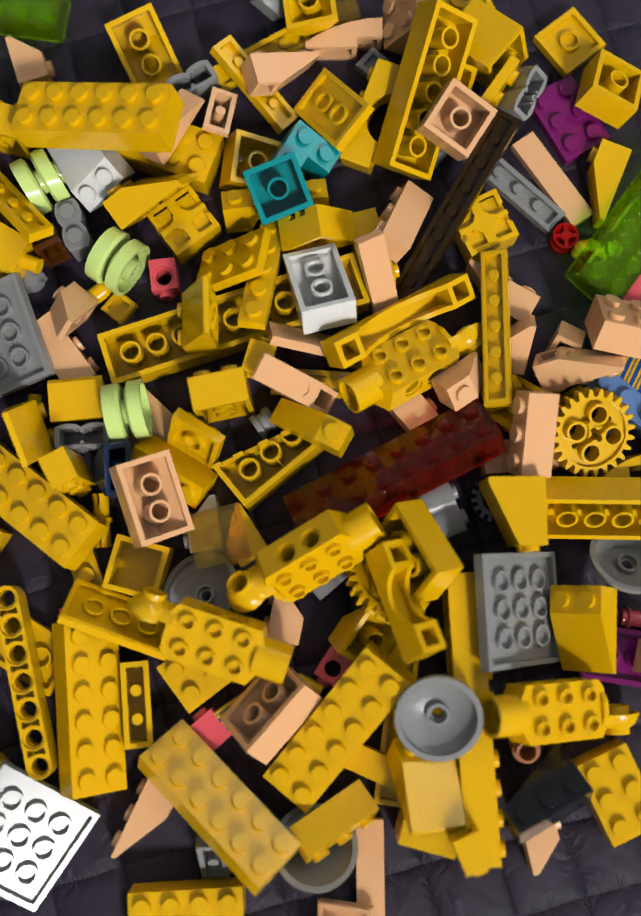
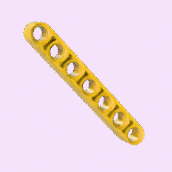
(21, 694)

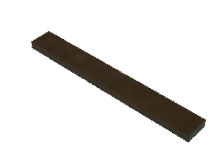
(457, 203)

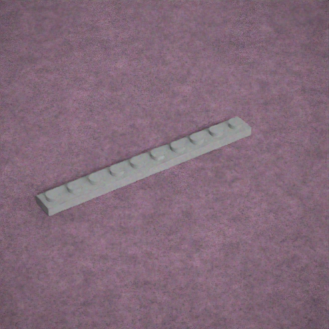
(504, 178)

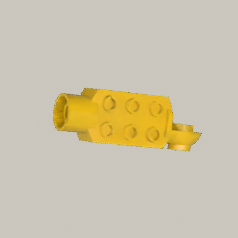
(406, 364)
(306, 558)
(213, 638)
(555, 712)

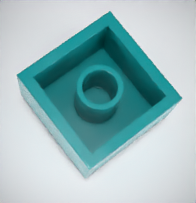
(278, 188)

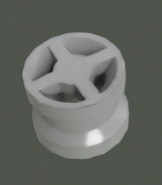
(262, 424)

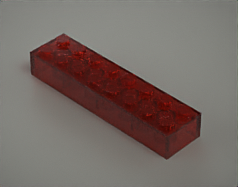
(404, 466)

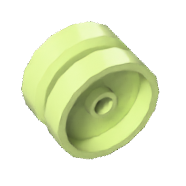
(41, 181)
(117, 261)
(126, 410)

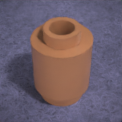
(524, 753)

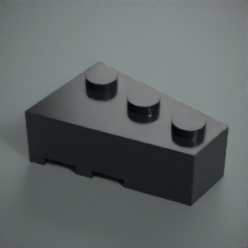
(546, 796)

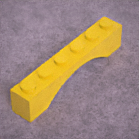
(366, 335)

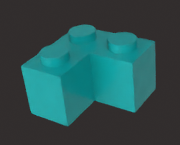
(311, 150)

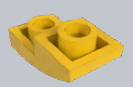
(623, 468)

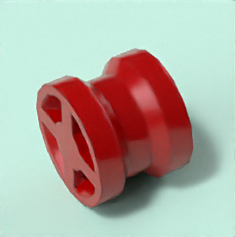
(565, 232)

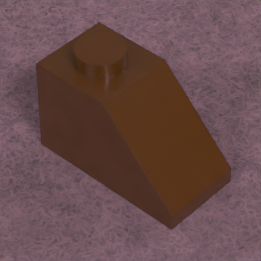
(52, 249)

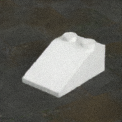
(91, 173)
(320, 288)

